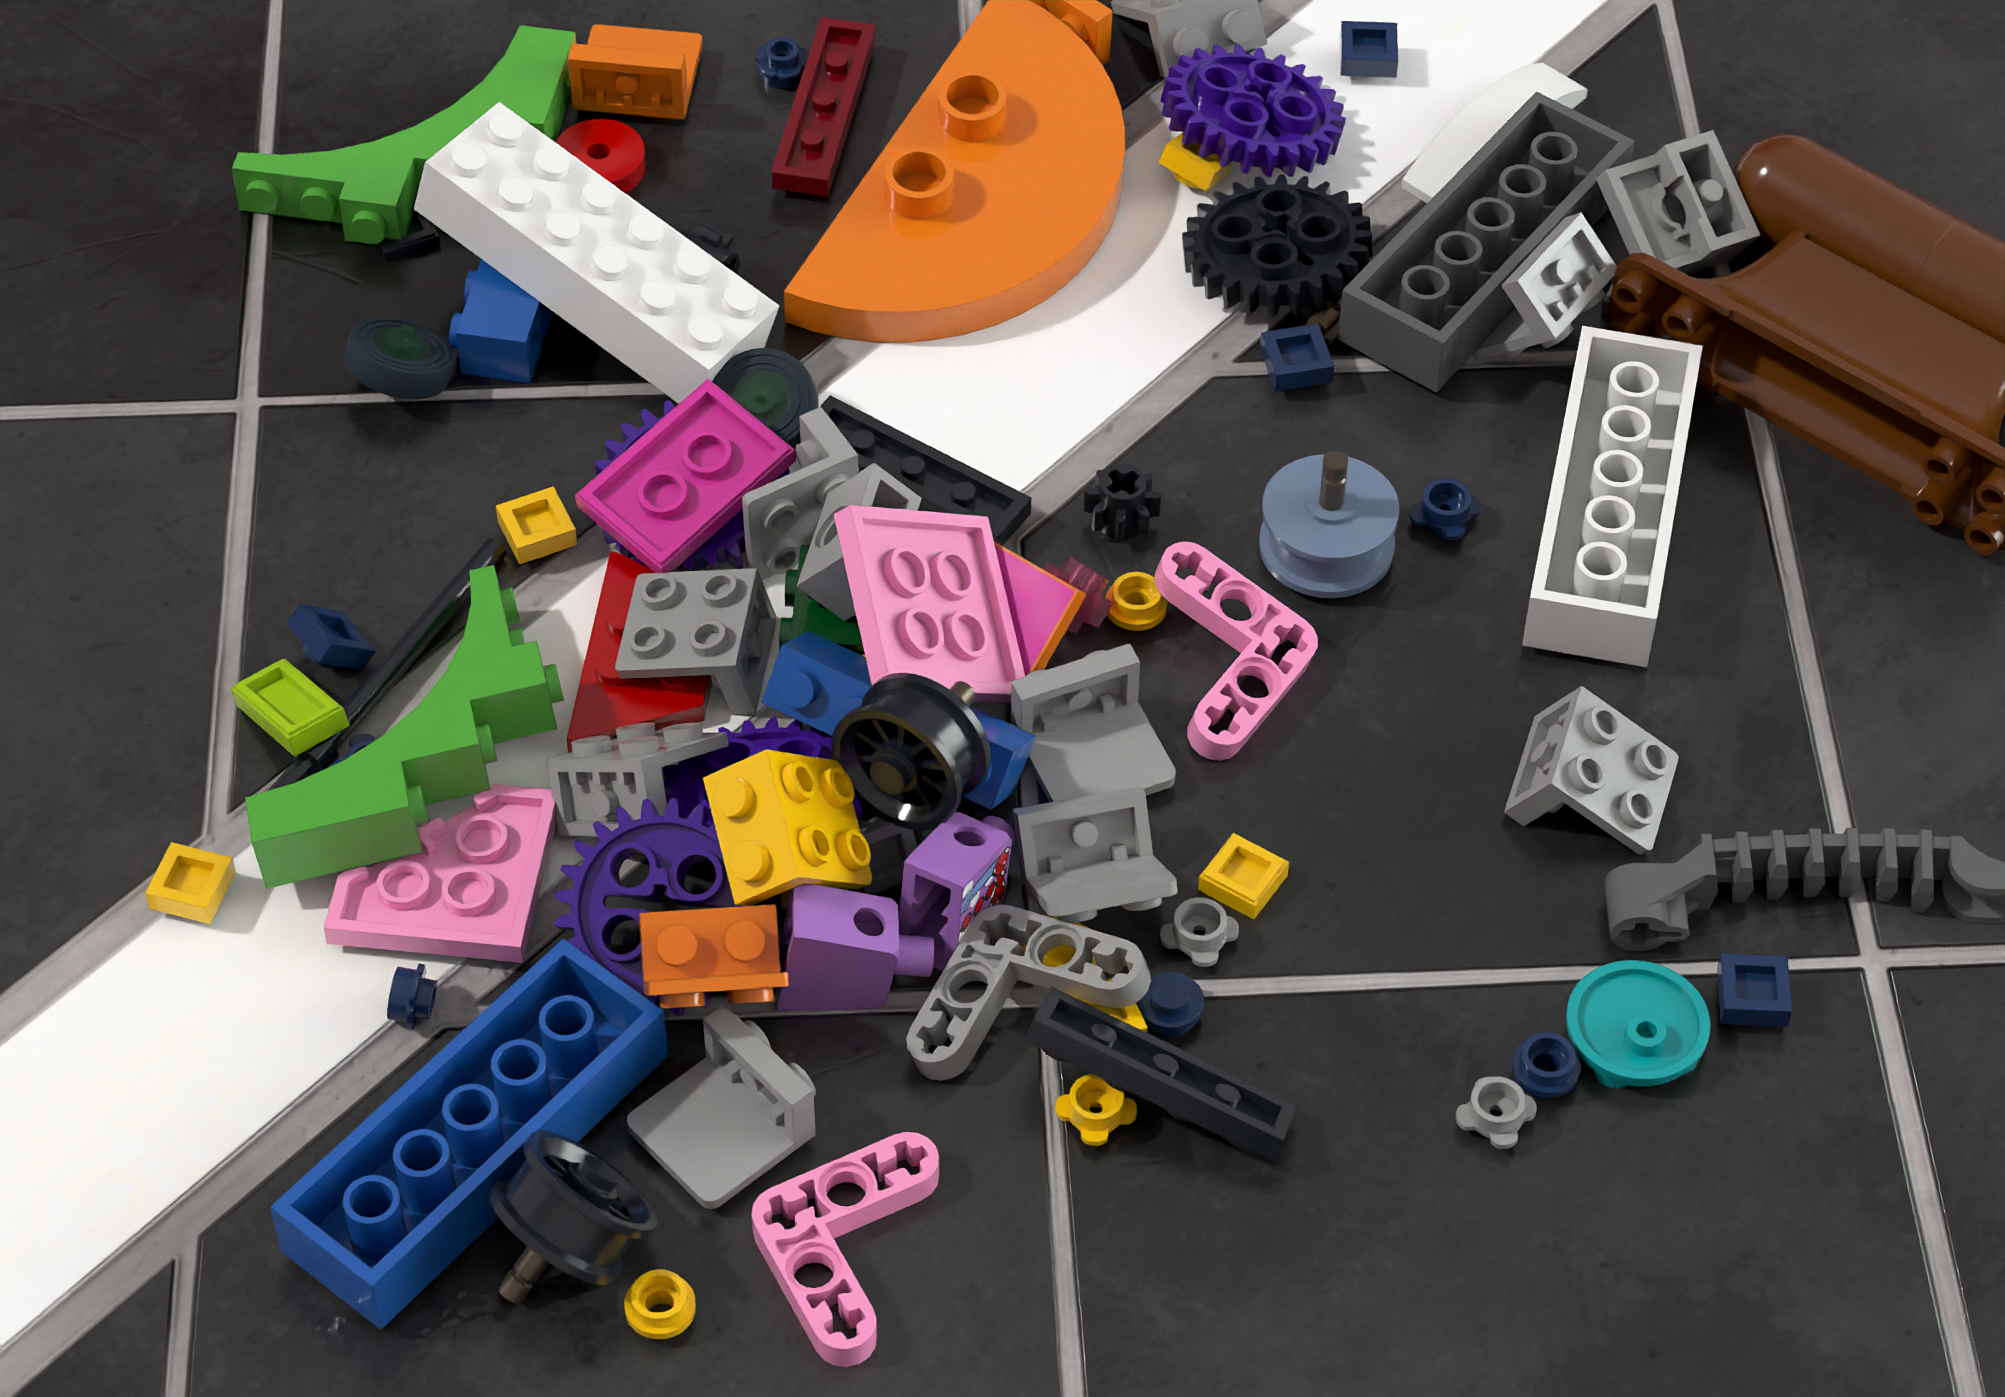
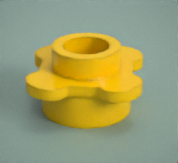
(1094, 1092)

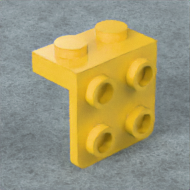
(787, 825)

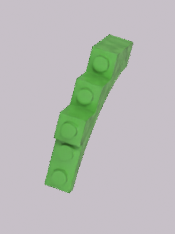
(376, 182)
(438, 752)

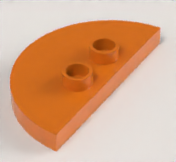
(980, 193)

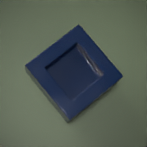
(1368, 49)
(1296, 357)
(330, 638)
(1754, 989)

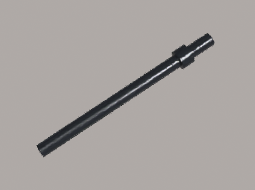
(394, 665)

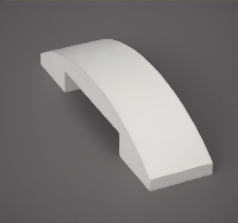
(1481, 120)

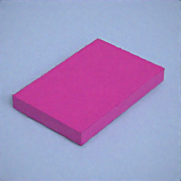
(684, 478)

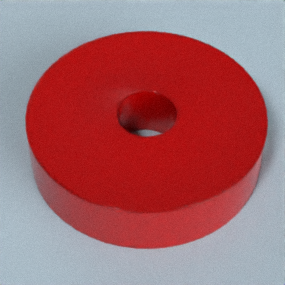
(608, 149)

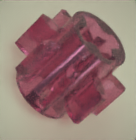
(1089, 581)

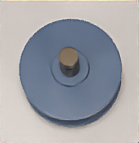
(1328, 525)

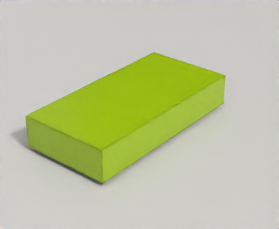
(289, 707)

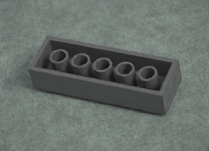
(1440, 279)

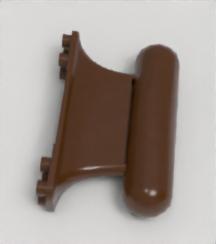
(1855, 331)

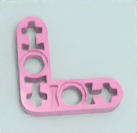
(1254, 638)
(814, 1237)

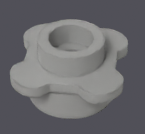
(1202, 916)
(1502, 1096)

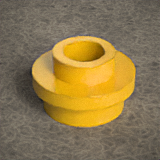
(1136, 602)
(656, 1288)

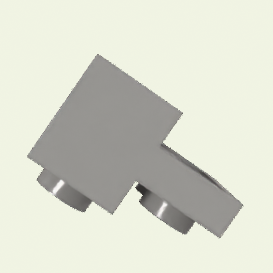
(1680, 205)
(824, 567)

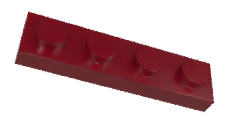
(823, 107)

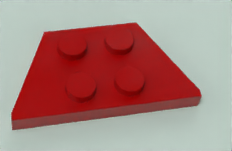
(612, 702)

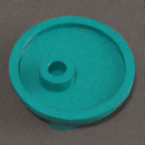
(1637, 1023)

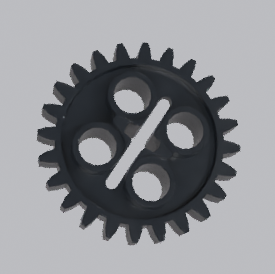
(1277, 245)

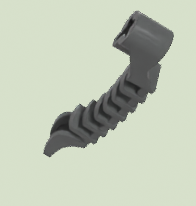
(1652, 900)

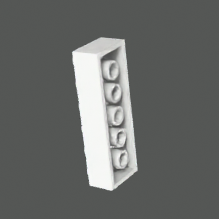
(592, 253)
(1613, 497)

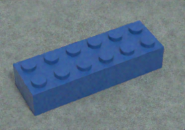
(420, 1169)

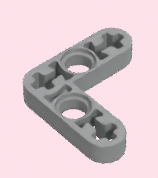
(1002, 967)

